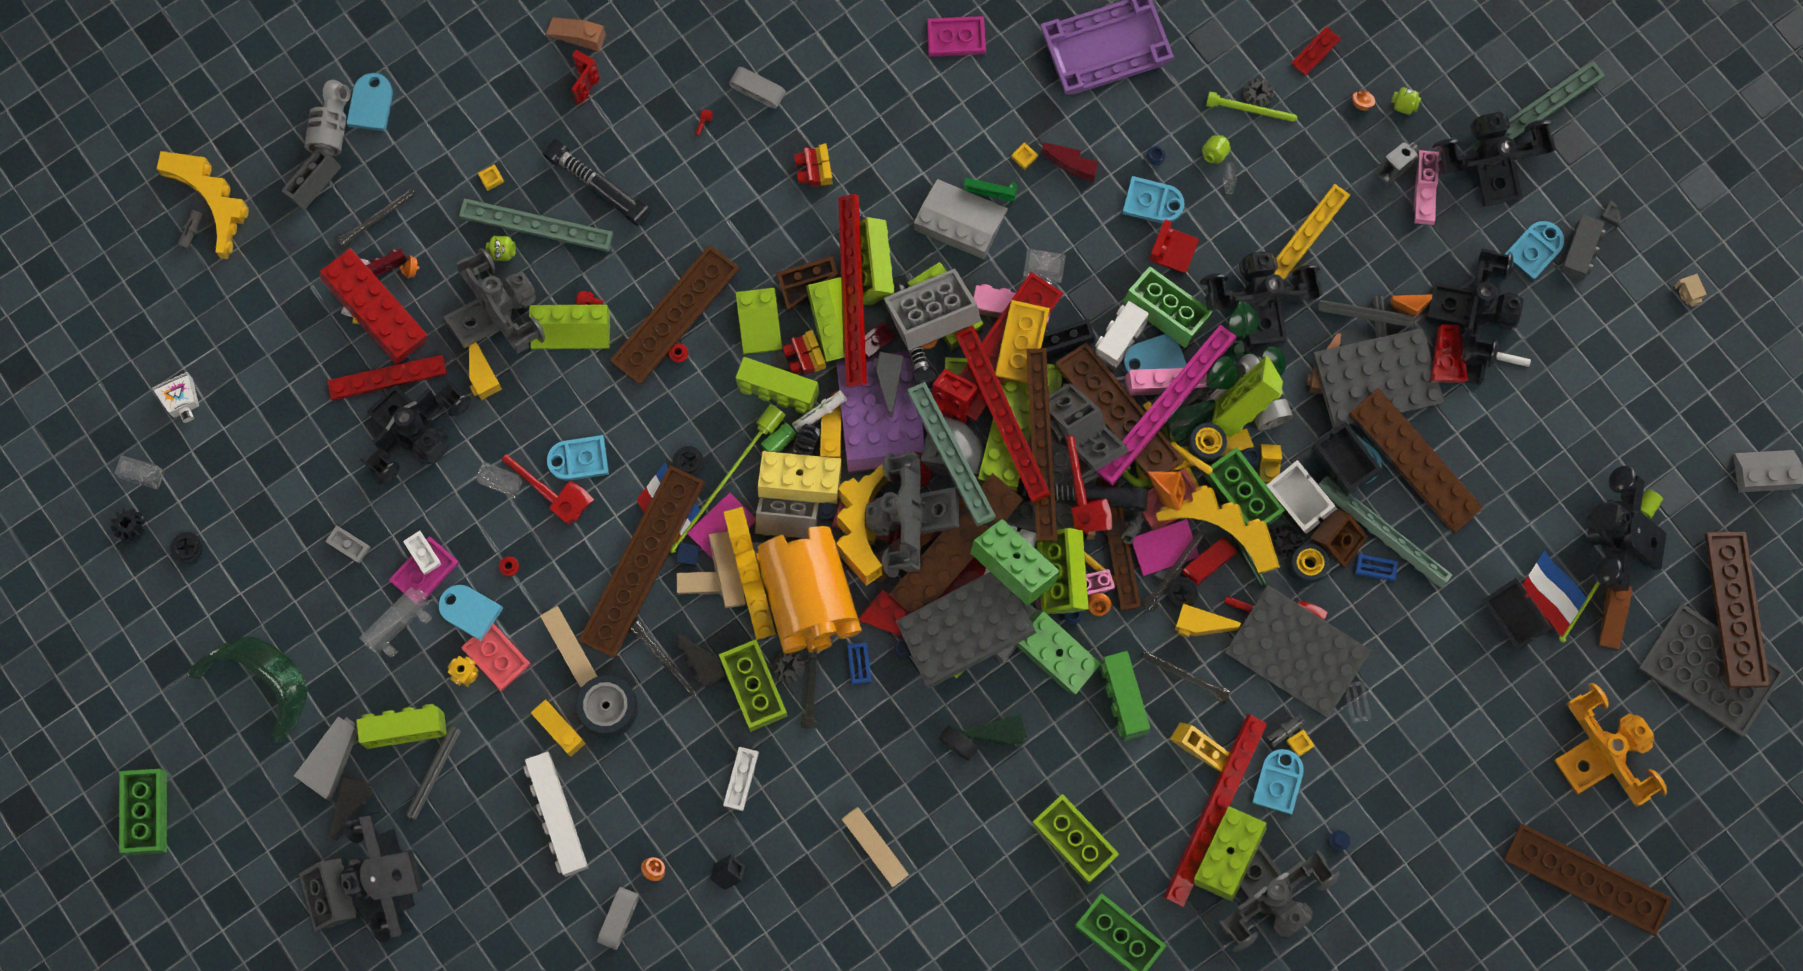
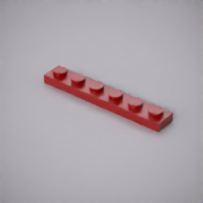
(387, 377)

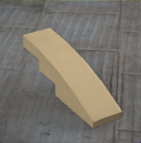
(726, 570)
(699, 583)
(568, 646)
(875, 846)

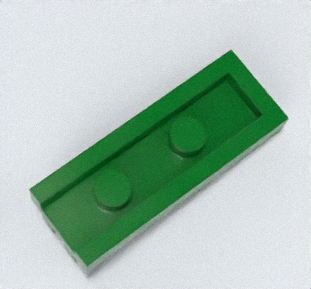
(990, 189)

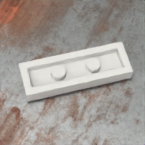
(741, 779)

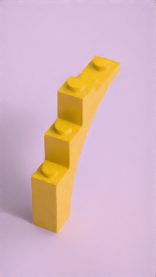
(195, 173)
(851, 520)
(1253, 537)
(749, 573)

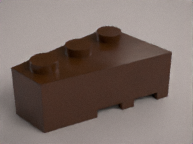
(794, 280)

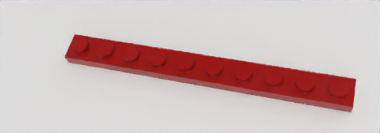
(852, 291)
(1003, 414)
(1215, 809)

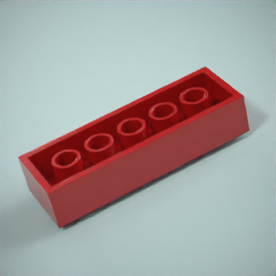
(373, 306)

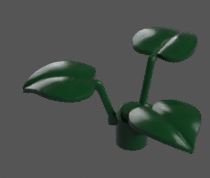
(1241, 322)

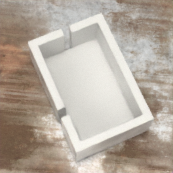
(1119, 335)
(1301, 496)

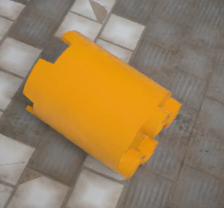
(807, 590)

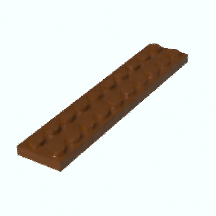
(642, 561)

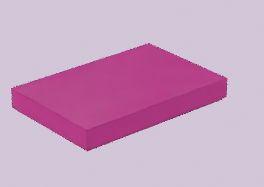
(956, 36)
(715, 523)
(1162, 547)
(412, 576)

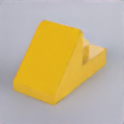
(1270, 462)

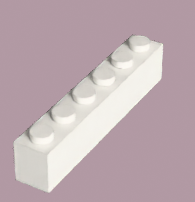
(556, 814)

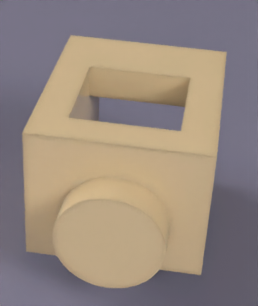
(1691, 290)

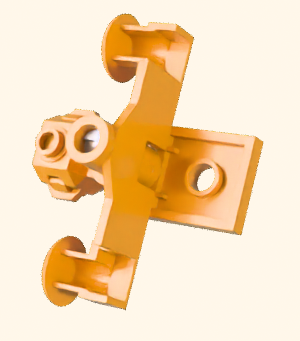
(1607, 751)

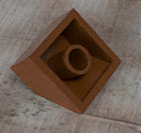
(1339, 537)

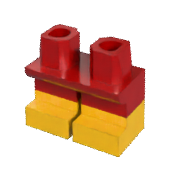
(818, 166)
(807, 352)

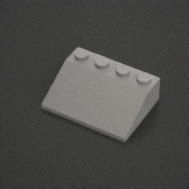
(960, 219)
(932, 309)

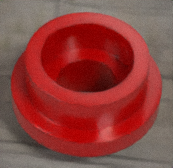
(678, 358)
(509, 572)

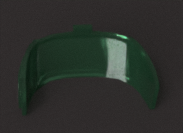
(271, 667)

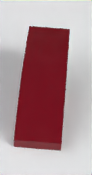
(1070, 161)

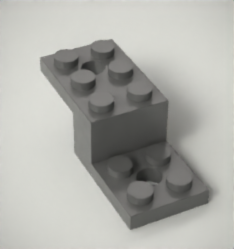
(1086, 423)

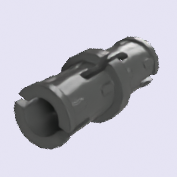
(189, 229)
(1133, 527)
(1286, 730)

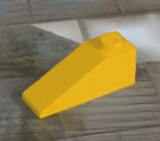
(480, 374)
(831, 434)
(1200, 622)
(558, 728)
(1199, 745)

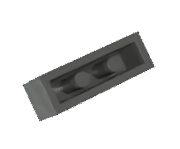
(311, 178)
(1583, 247)

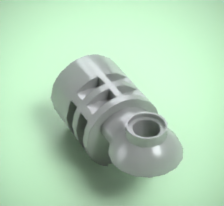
(327, 123)
(1277, 411)

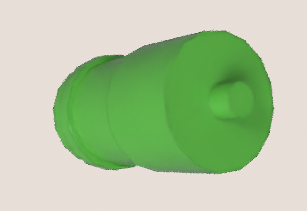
(779, 439)

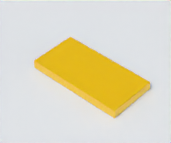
(1022, 331)

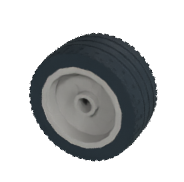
(606, 691)

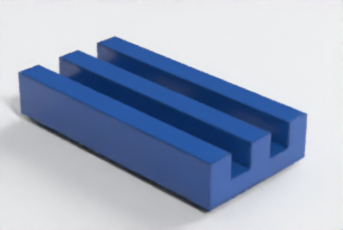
(1359, 565)
(861, 680)

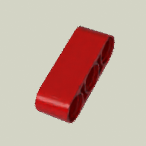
(1210, 561)

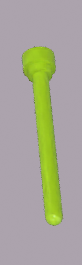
(1215, 100)

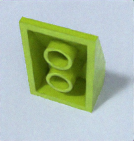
(759, 321)

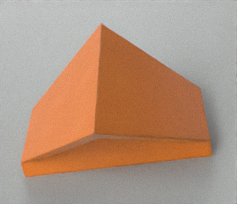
(1410, 304)
(1169, 488)

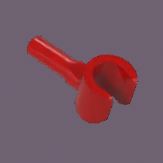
(706, 115)

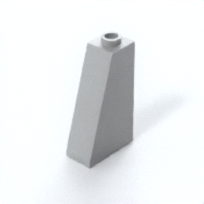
(327, 760)

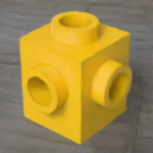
(467, 676)

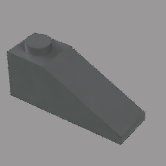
(888, 373)

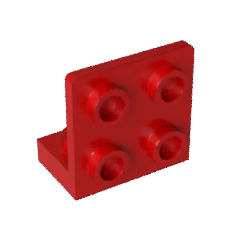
(589, 76)
(1173, 248)
(953, 395)

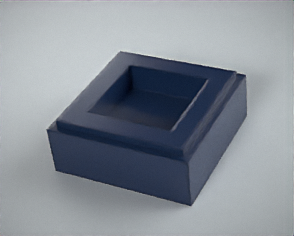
(688, 554)

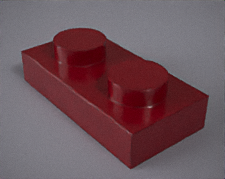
(384, 264)
(877, 339)

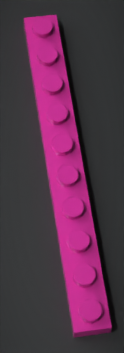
(1169, 402)

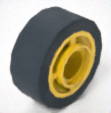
(1208, 432)
(1313, 553)

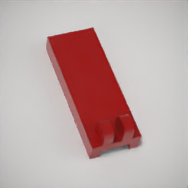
(1316, 51)

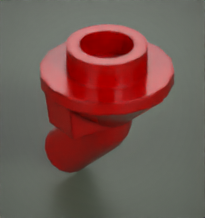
(587, 298)

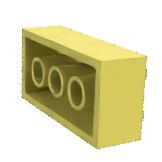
(799, 477)

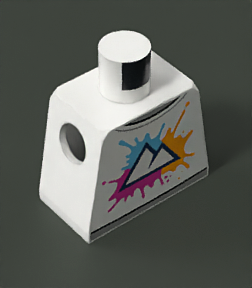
(178, 396)

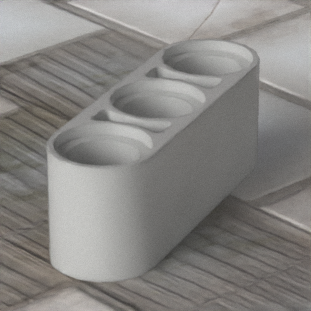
(757, 87)
(618, 918)

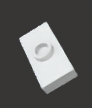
(422, 552)

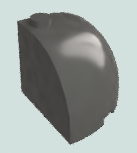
(969, 443)

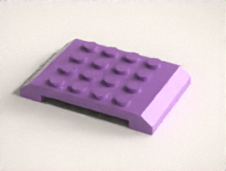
(1107, 44)
(866, 422)

